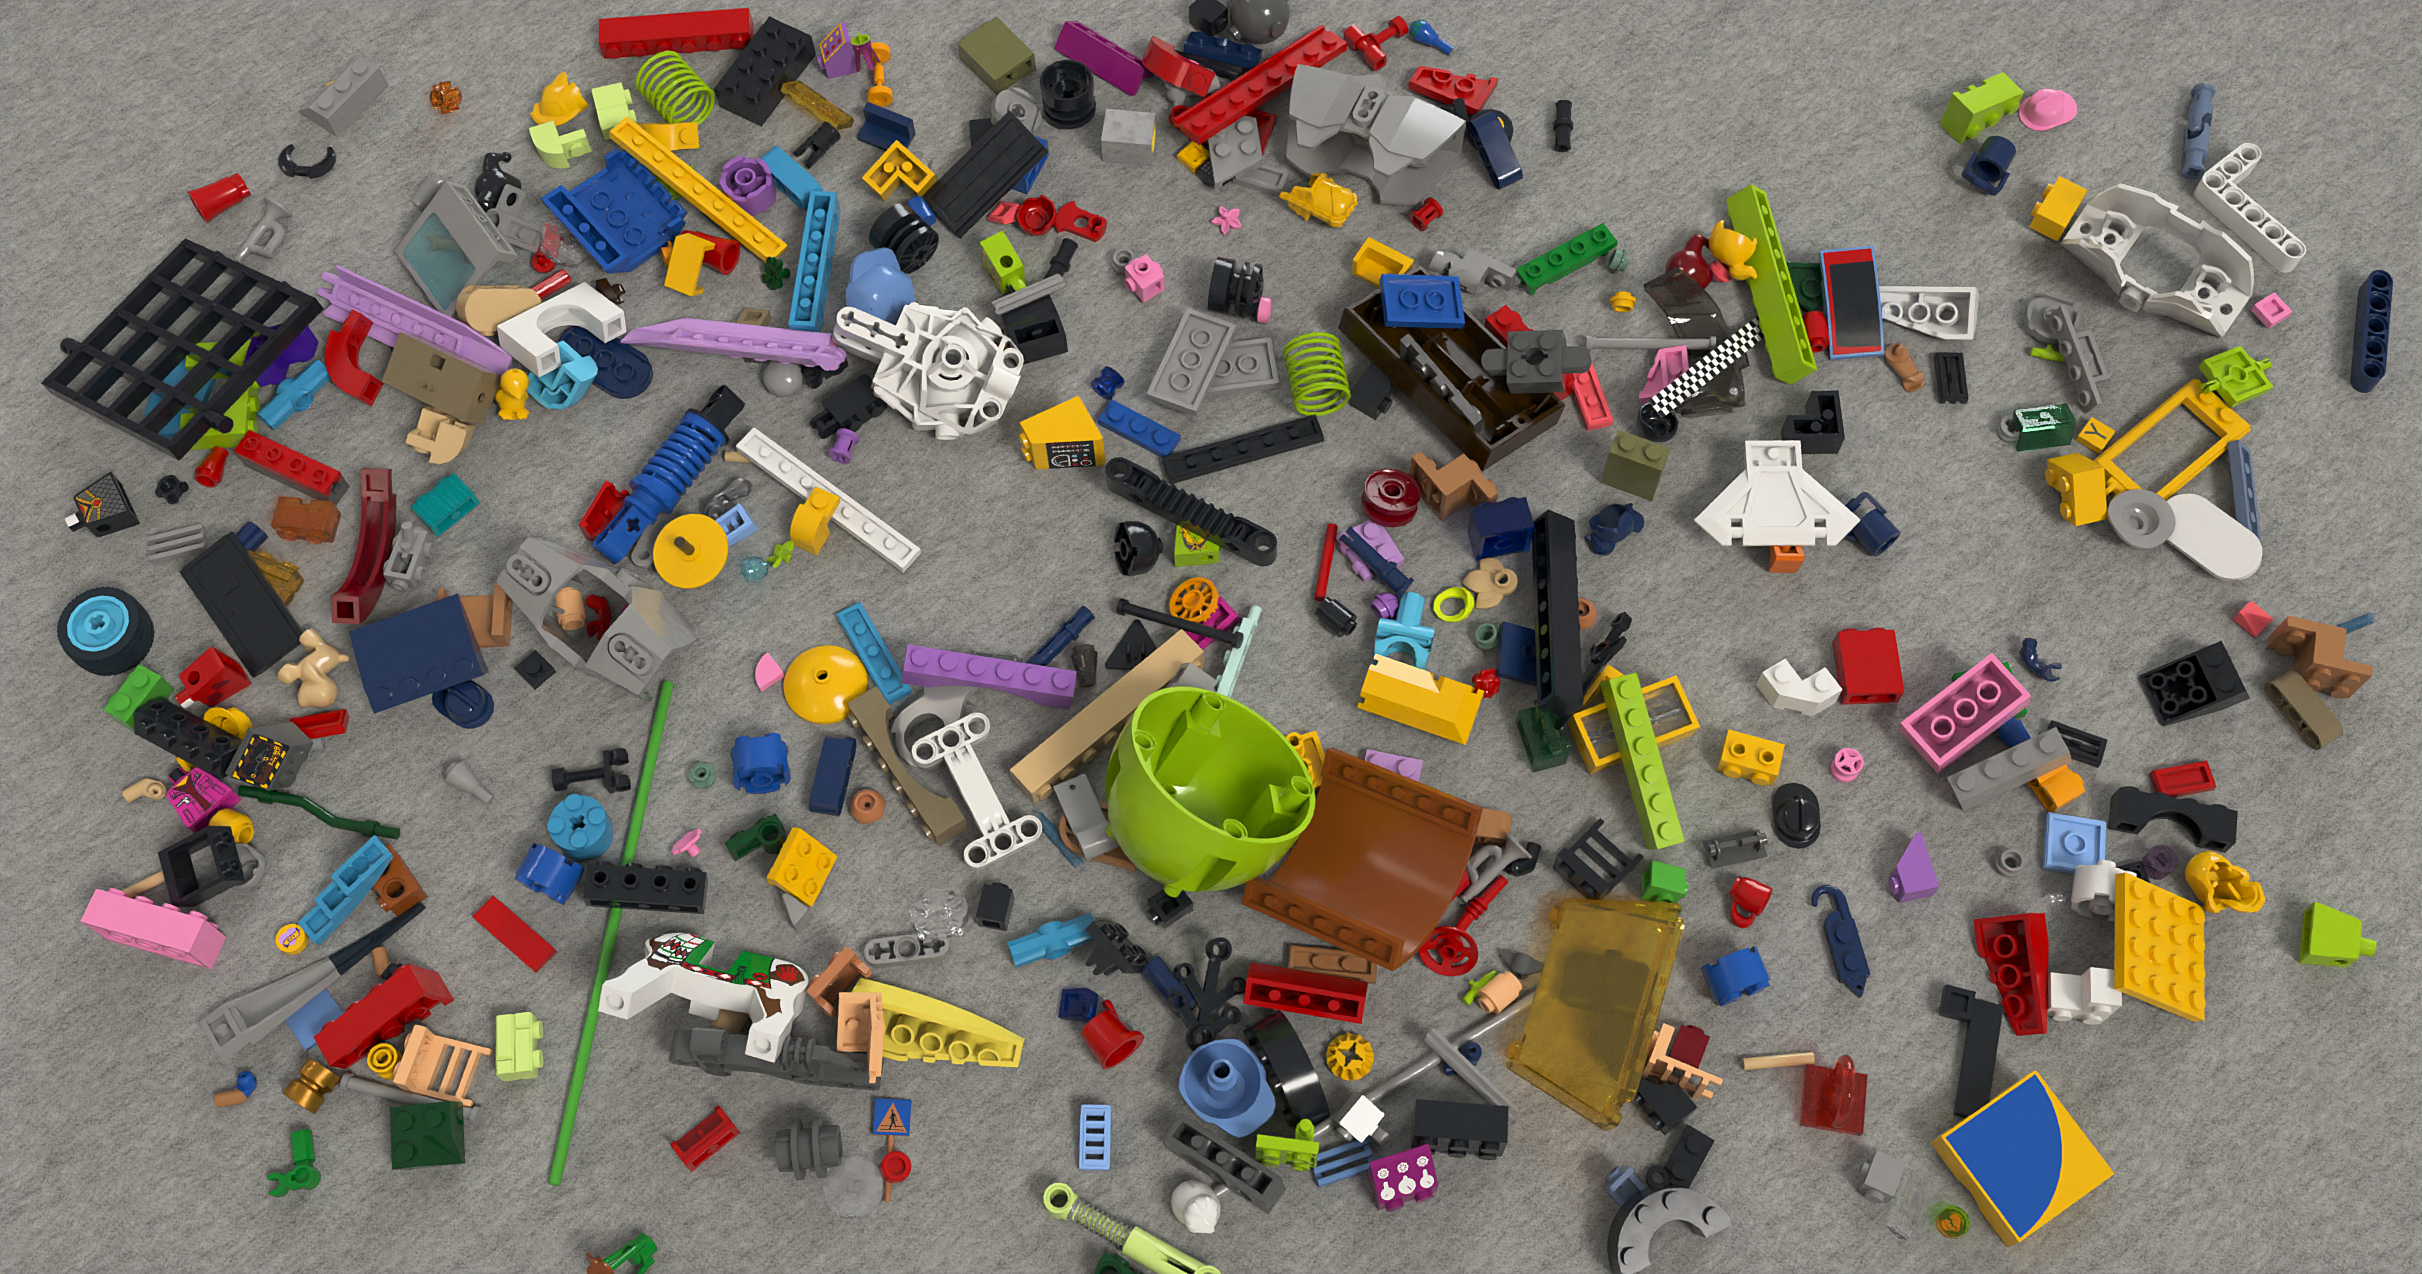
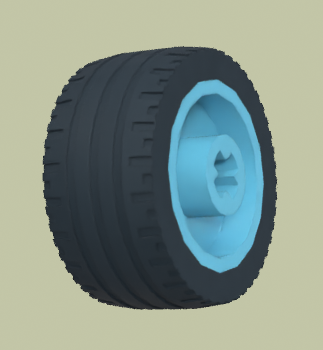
(105, 631)

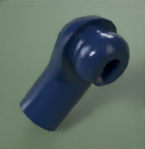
(1471, 1051)

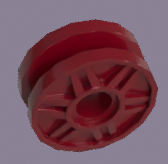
(1390, 497)

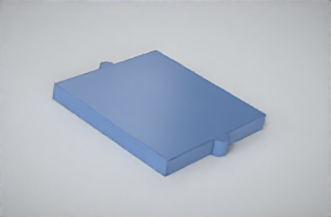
(312, 1017)

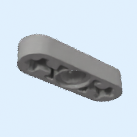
(886, 958)

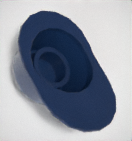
(464, 704)

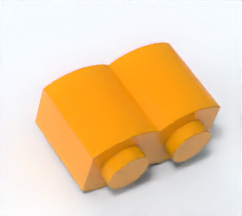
(2057, 788)

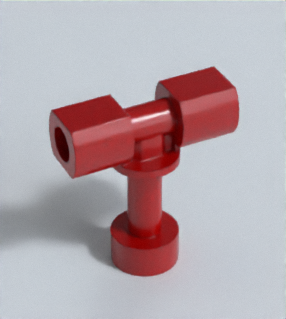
(1370, 43)

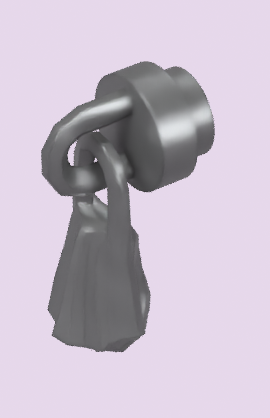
(738, 489)

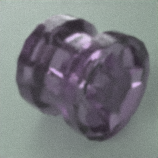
(2154, 867)

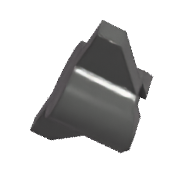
(1521, 964)

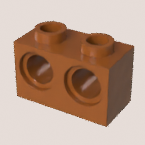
(398, 878)

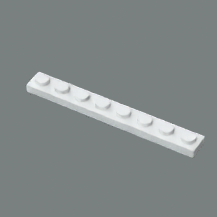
(849, 513)

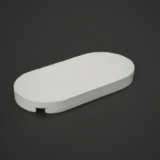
(2213, 539)

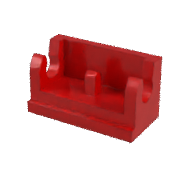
(602, 510)
(705, 1139)

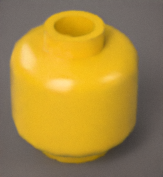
(240, 824)

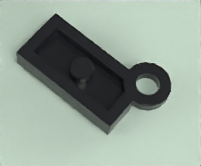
(1684, 1159)

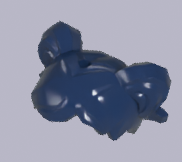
(1613, 526)

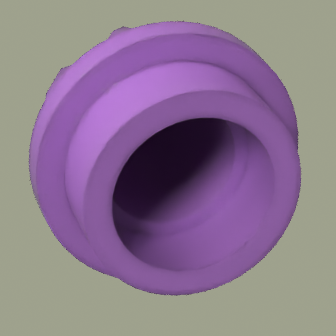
(1384, 605)

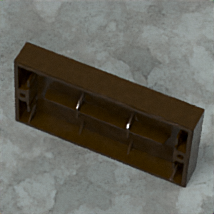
(1506, 417)

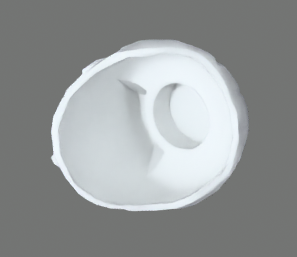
(1196, 1206)

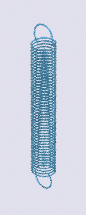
(2361, 618)
(1055, 830)

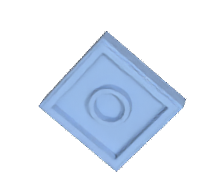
(2072, 842)

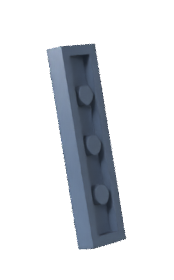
(2243, 483)

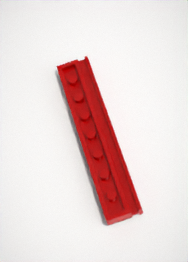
(1258, 85)

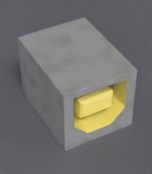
(1129, 137)

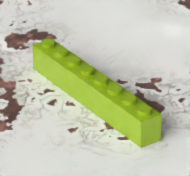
(1773, 288)

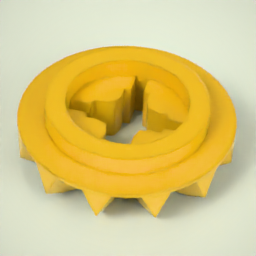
(1356, 1068)

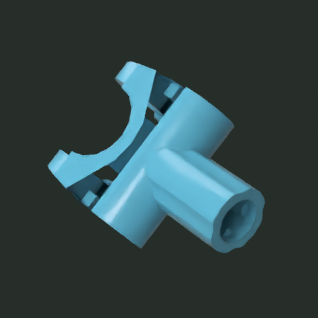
(1405, 632)

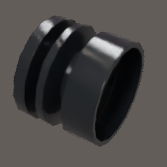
(1068, 94)
(906, 235)
(1235, 288)

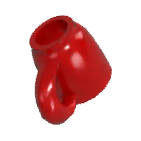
(1750, 896)

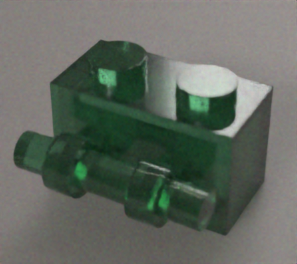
(1542, 743)

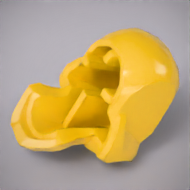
(2222, 884)

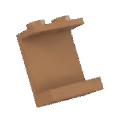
(488, 616)

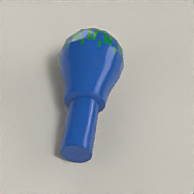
(1423, 33)

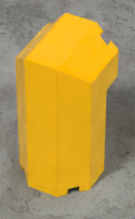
(1420, 700)

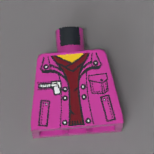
(199, 797)

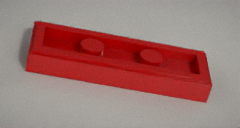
(514, 934)

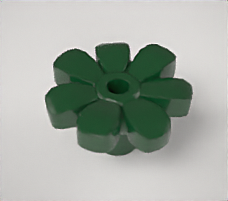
(774, 273)

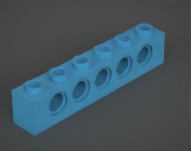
(815, 262)

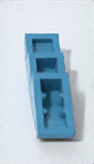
(348, 889)

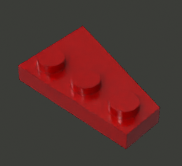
(1445, 87)

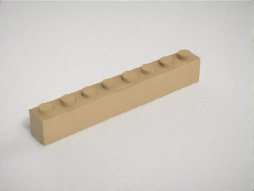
(1102, 719)

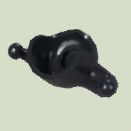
(492, 180)

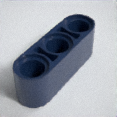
(1495, 150)
(832, 775)

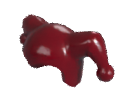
(1692, 261)

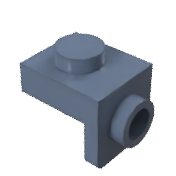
(1622, 1184)

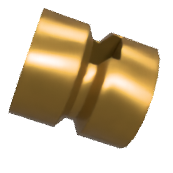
(311, 1085)

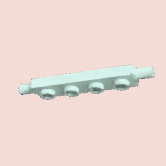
(1234, 659)

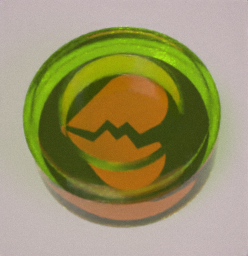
(1952, 1222)

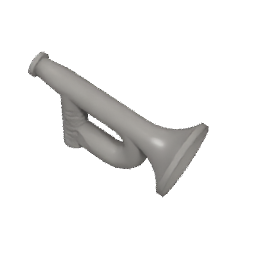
(273, 212)
(1512, 851)

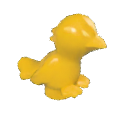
(513, 394)

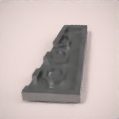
(1426, 368)

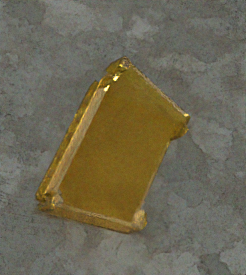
(1597, 1003)

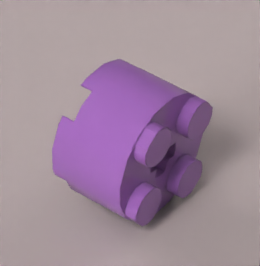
(748, 184)

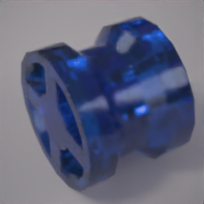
(1107, 383)

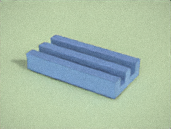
(1367, 1153)

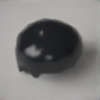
(1654, 427)

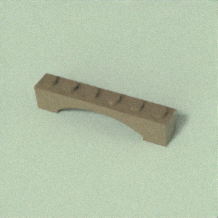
(940, 815)

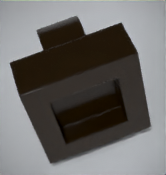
(612, 293)

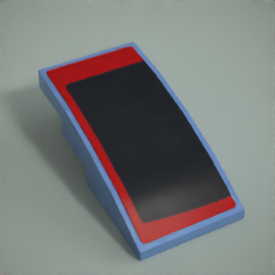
(1852, 302)

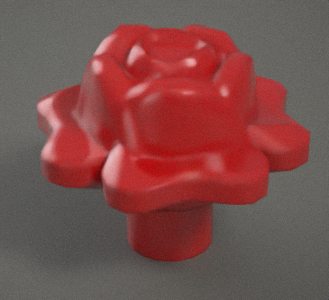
(1487, 682)

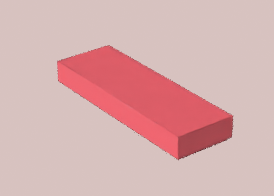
(1591, 400)

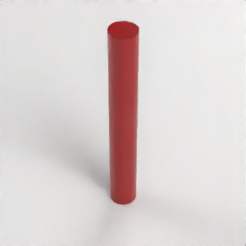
(1326, 561)

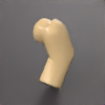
(145, 787)

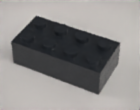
(756, 77)

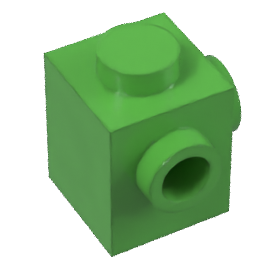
(1663, 883)

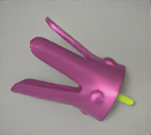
(862, 45)

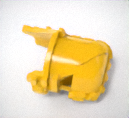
(1322, 200)

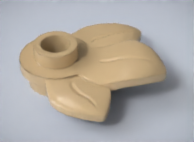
(1487, 584)

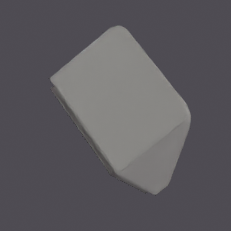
(797, 911)

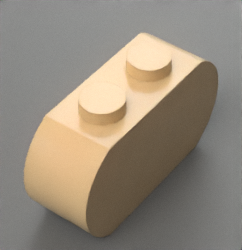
(491, 305)

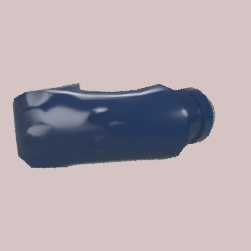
(2030, 657)

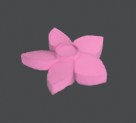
(1227, 219)

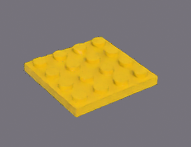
(2159, 947)

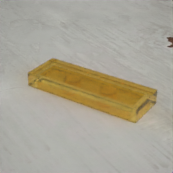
(817, 104)

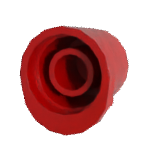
(1110, 1038)

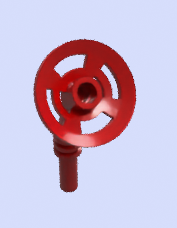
(1451, 941)

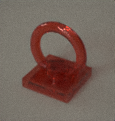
(1834, 1097)

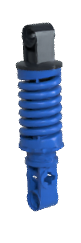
(670, 472)

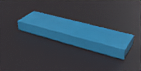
(873, 653)

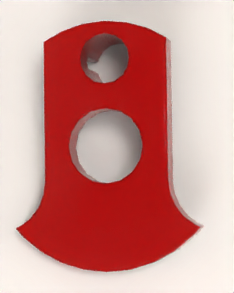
(1070, 213)

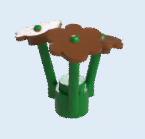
(635, 1251)

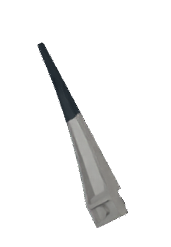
(261, 1011)

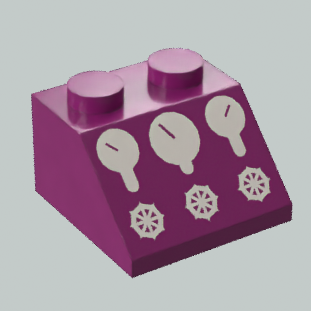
(1403, 1178)

